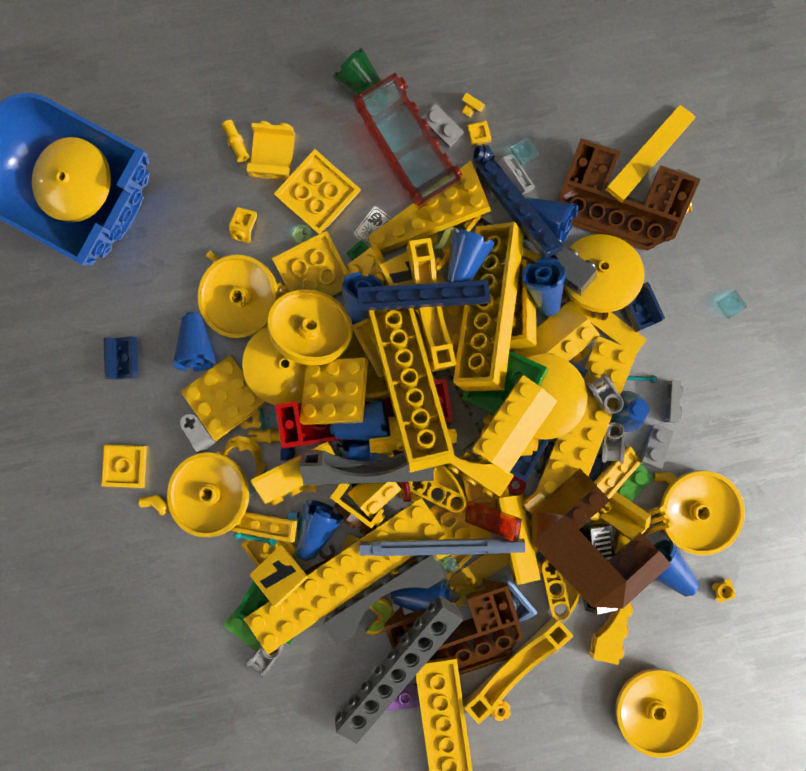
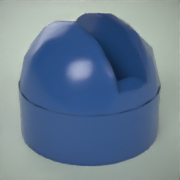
(287, 453)

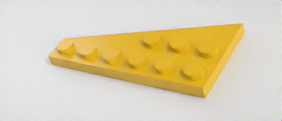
(440, 213)

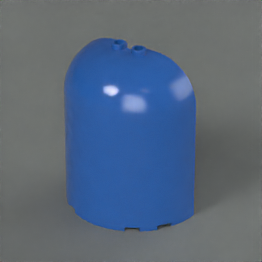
(28, 127)

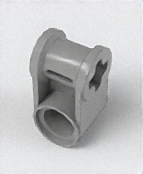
(604, 393)
(198, 436)
(614, 446)
(262, 661)

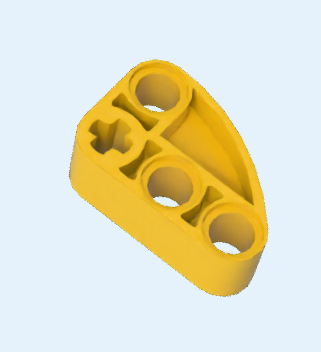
(444, 481)
(566, 596)

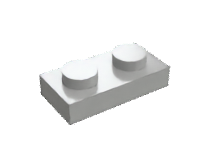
(442, 125)
(516, 173)
(673, 410)
(656, 447)

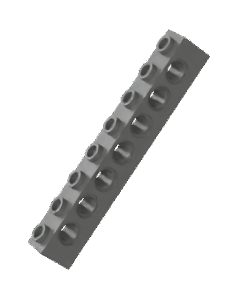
(398, 669)

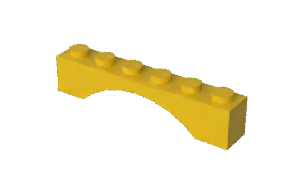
(435, 333)
(486, 475)
(608, 640)
(498, 684)

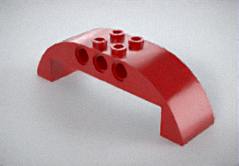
(296, 434)

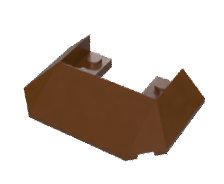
(633, 220)
(597, 580)
(476, 641)

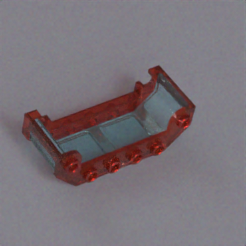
(406, 141)

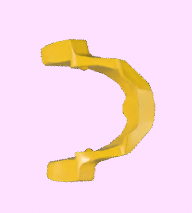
(245, 443)

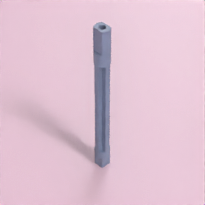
(441, 547)

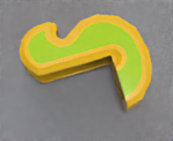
(383, 609)

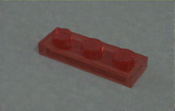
(493, 520)

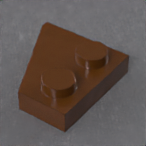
(353, 521)

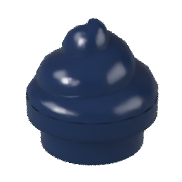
(483, 153)

